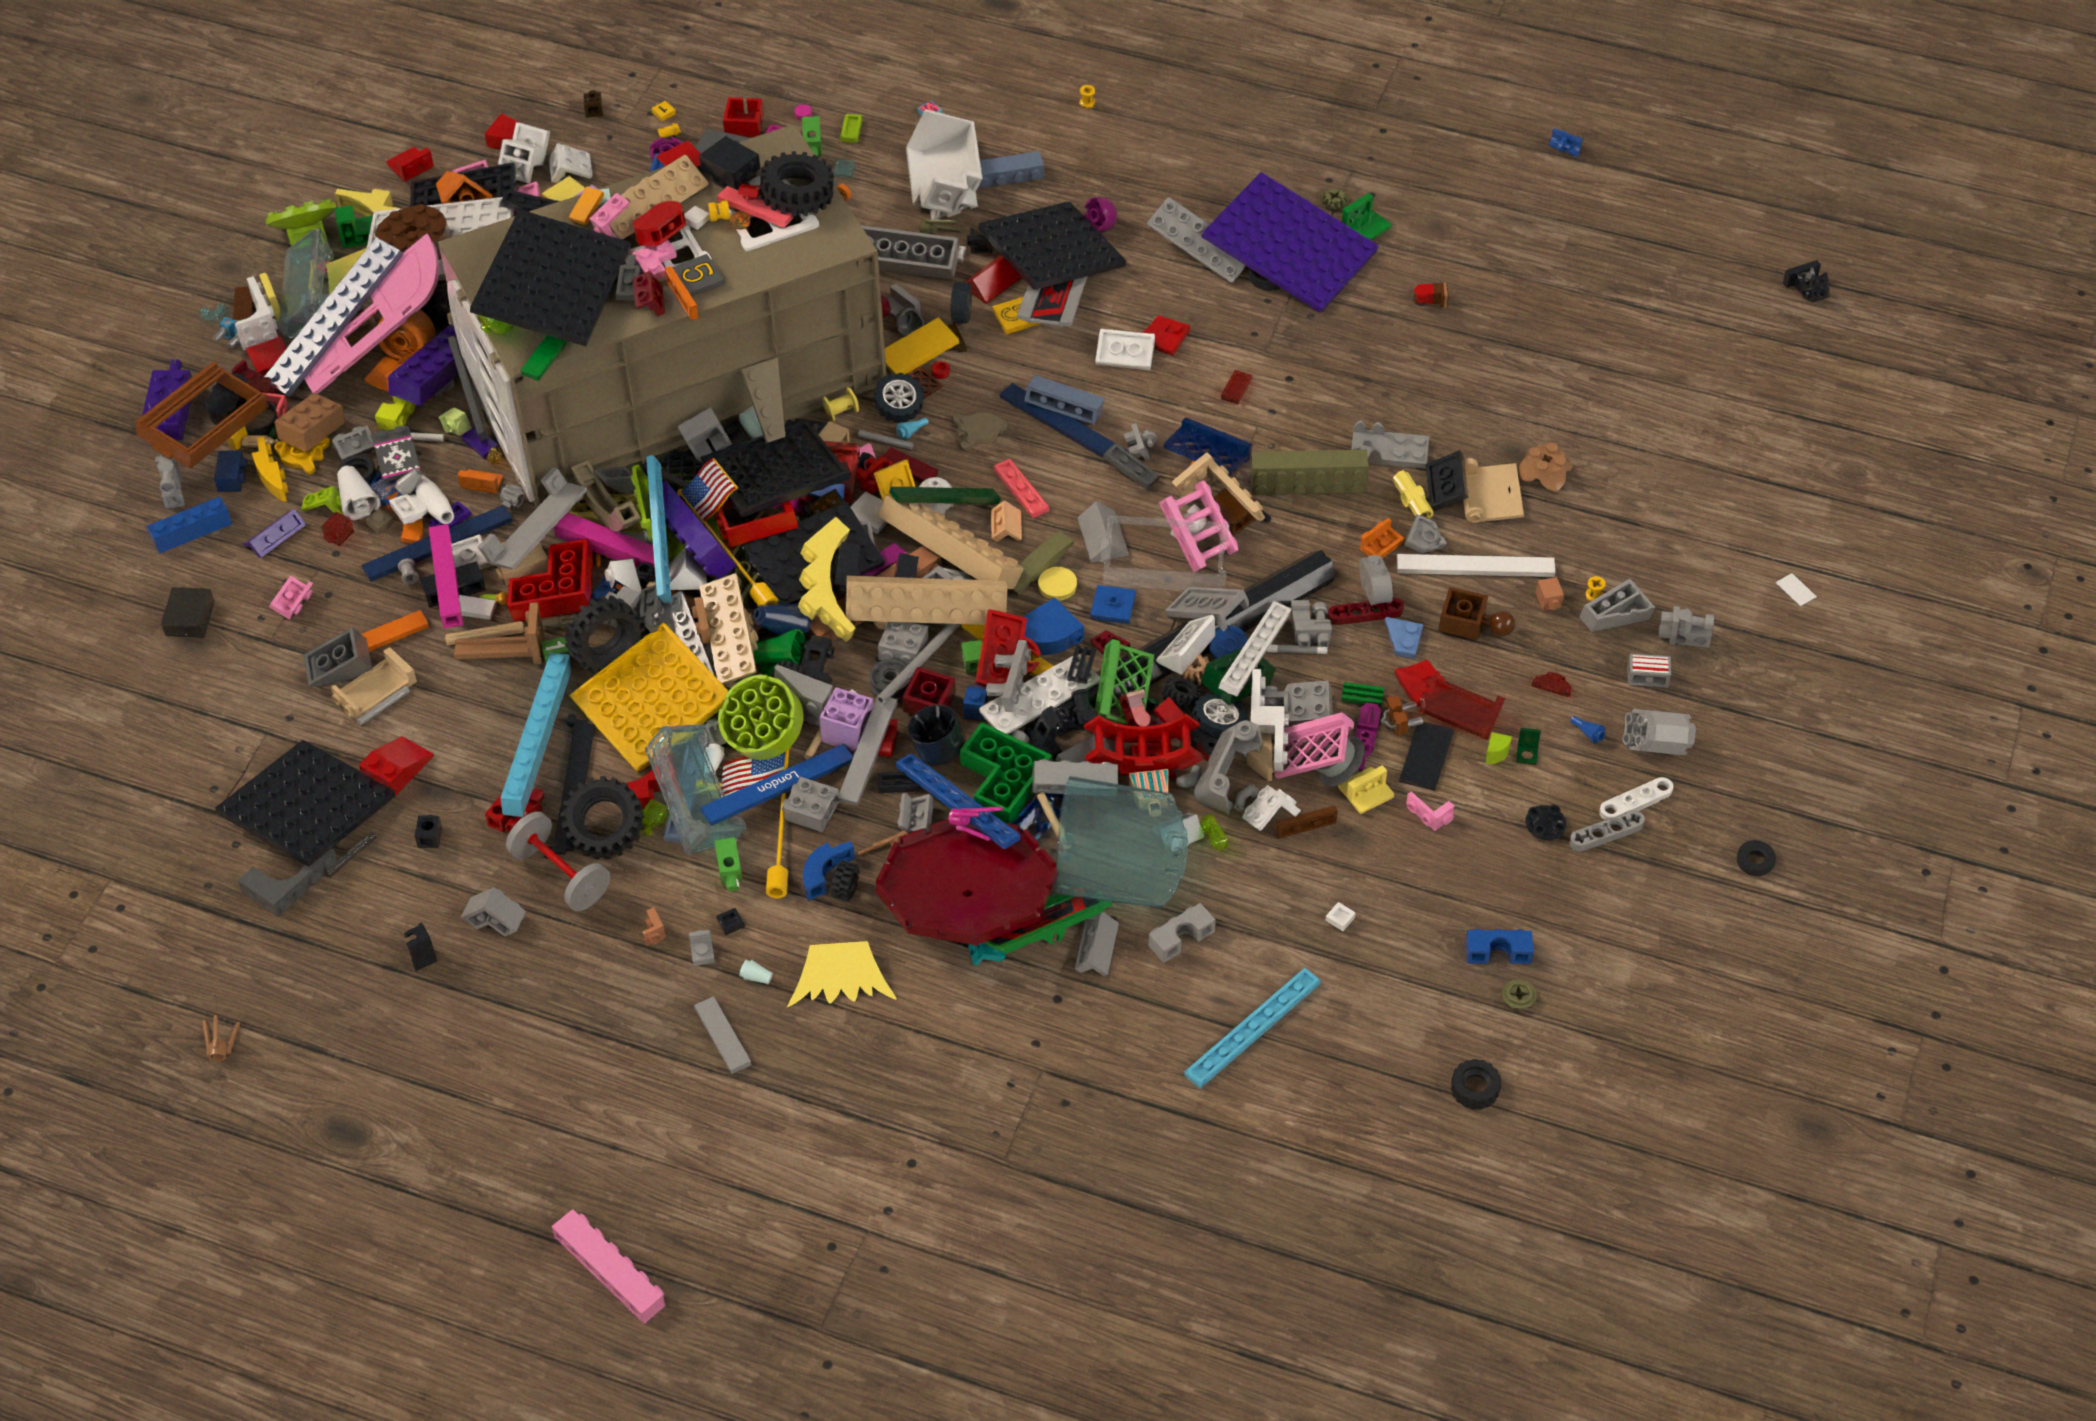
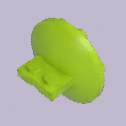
(301, 220)

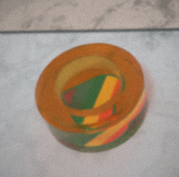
(740, 220)

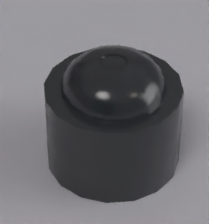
(936, 734)

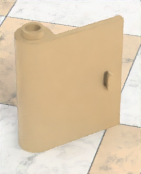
(1490, 492)

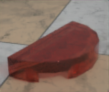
(1553, 683)

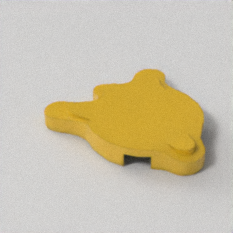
(299, 459)

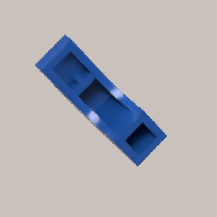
(820, 863)

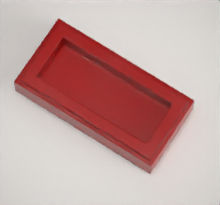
(1168, 711)

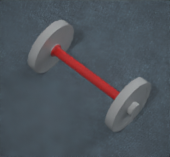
(530, 836)

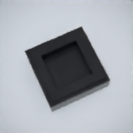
(730, 921)

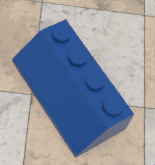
(189, 524)

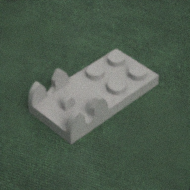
(1390, 447)
(1202, 602)

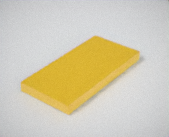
(919, 347)

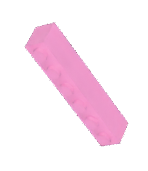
(609, 1266)

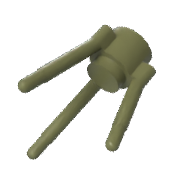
(930, 226)

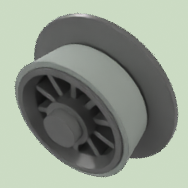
(1339, 773)

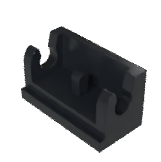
(421, 947)

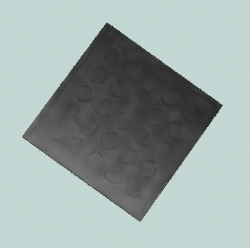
(1051, 245)
(778, 469)
(305, 802)

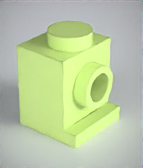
(455, 421)

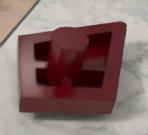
(1104, 638)

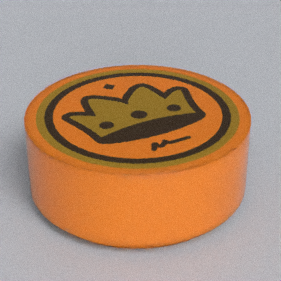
(844, 191)

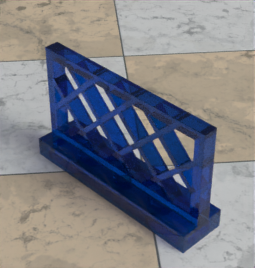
(1206, 437)

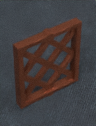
(927, 376)

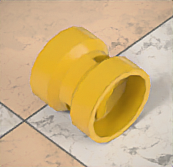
(723, 210)

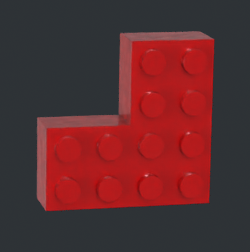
(559, 589)

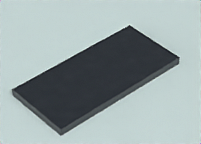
(1426, 755)

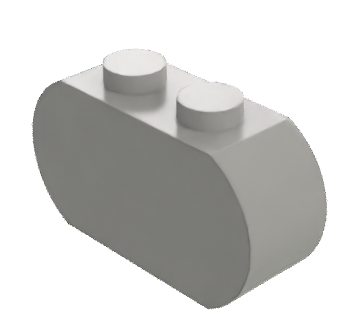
(1375, 580)

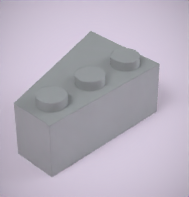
(1617, 607)

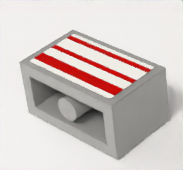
(1649, 670)

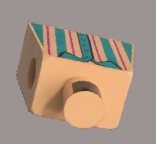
(1151, 780)

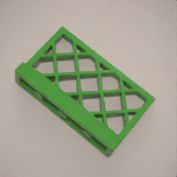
(1108, 678)

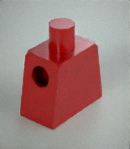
(500, 130)

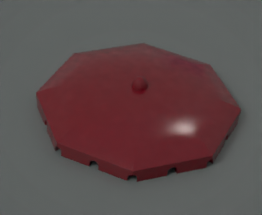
(964, 885)

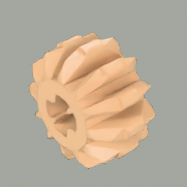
(1196, 670)

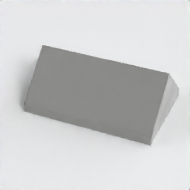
(1093, 529)

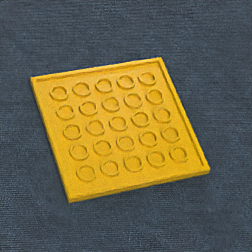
(646, 689)

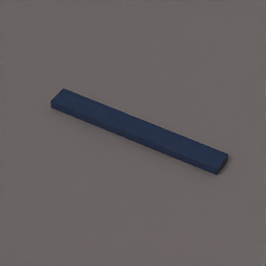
(1062, 423)
(422, 549)

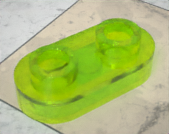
(1216, 835)

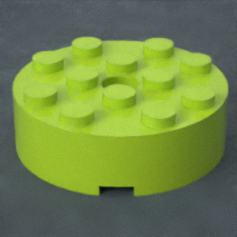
(760, 717)

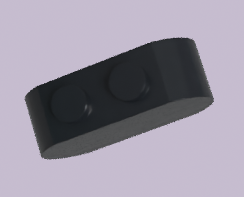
(223, 401)

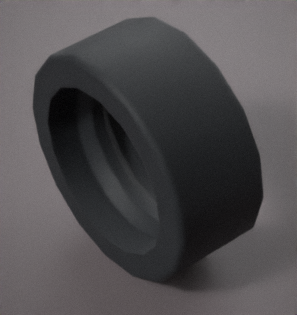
(360, 461)

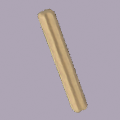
(486, 632)

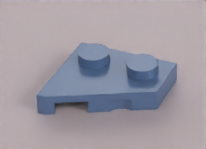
(1404, 636)

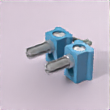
(228, 331)

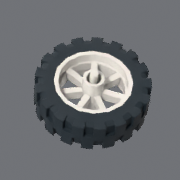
(902, 382)
(1218, 717)

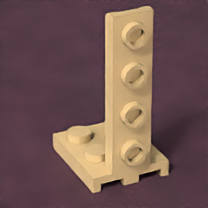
(1209, 471)

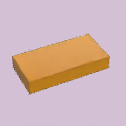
(586, 206)

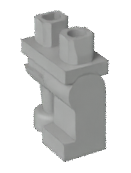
(170, 482)
(1685, 628)
(1307, 629)

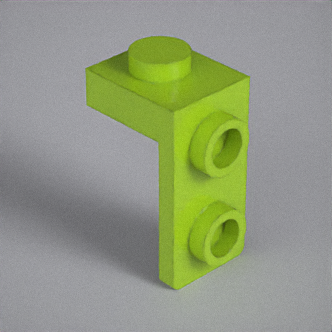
(328, 496)

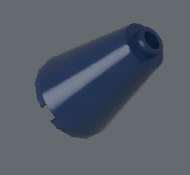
(781, 618)

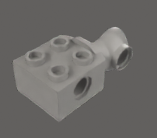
(1302, 700)

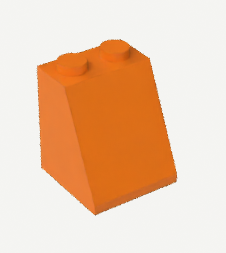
(459, 188)

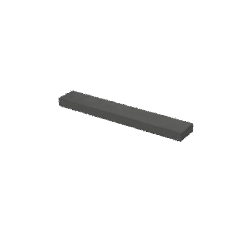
(467, 388)

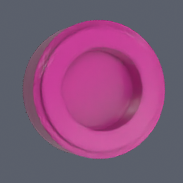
(802, 111)

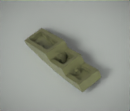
(1042, 558)

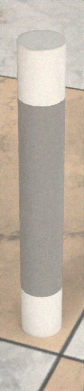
(1295, 649)

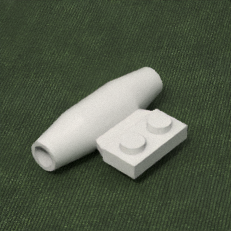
(427, 499)

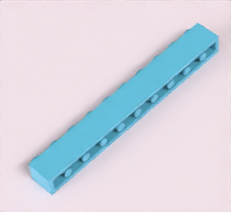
(536, 735)

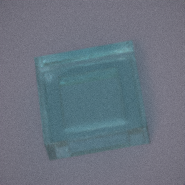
(844, 168)

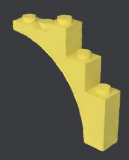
(365, 202)
(816, 577)

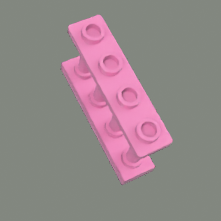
(1188, 541)

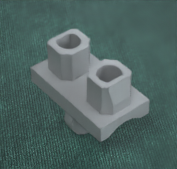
(1142, 441)

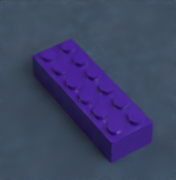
(425, 370)
(695, 534)

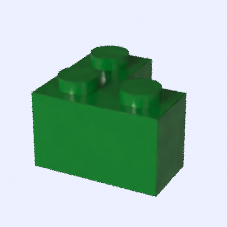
(352, 230)

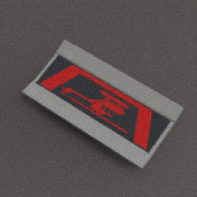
(1053, 303)

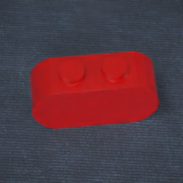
(659, 223)

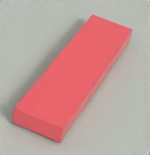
(754, 207)
(1021, 488)

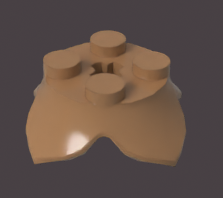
(1547, 465)

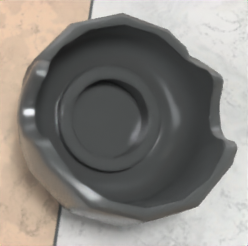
(908, 321)

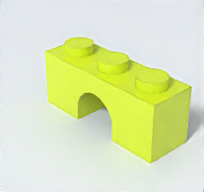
(394, 415)

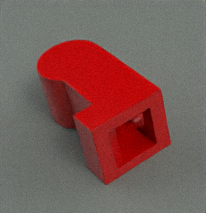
(889, 742)

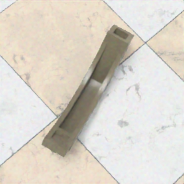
(601, 503)

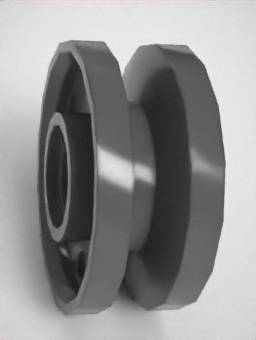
(884, 673)

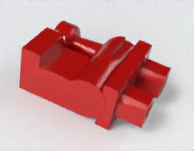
(501, 822)

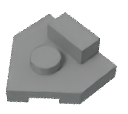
(1424, 536)

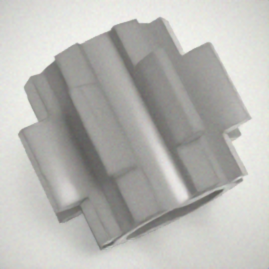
(512, 496)

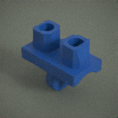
(1566, 142)

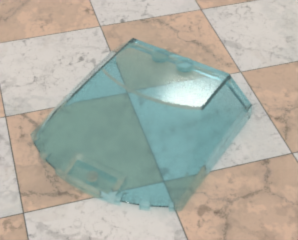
(1119, 843)

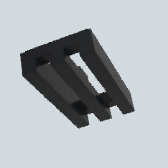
(1084, 652)
(898, 785)

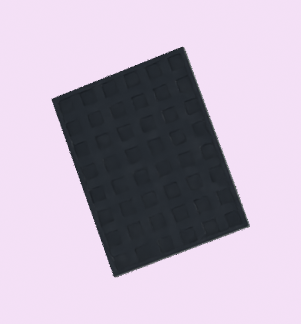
(551, 277)

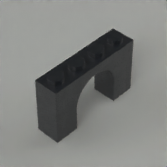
(848, 566)

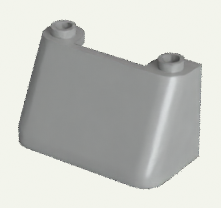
(1213, 784)

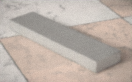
(722, 1035)

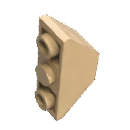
(1262, 760)

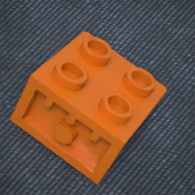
(379, 375)

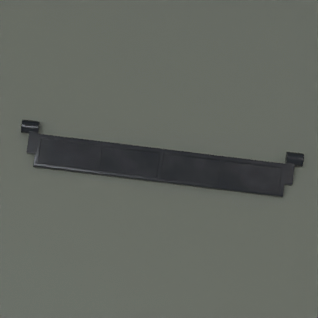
(576, 773)

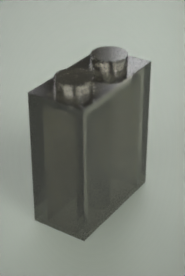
(188, 612)

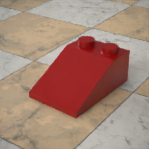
(395, 763)

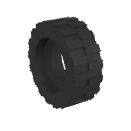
(1471, 1099)

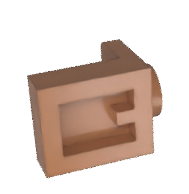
(655, 930)

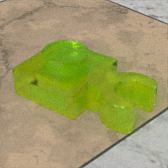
(653, 815)

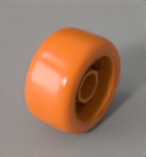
(409, 336)

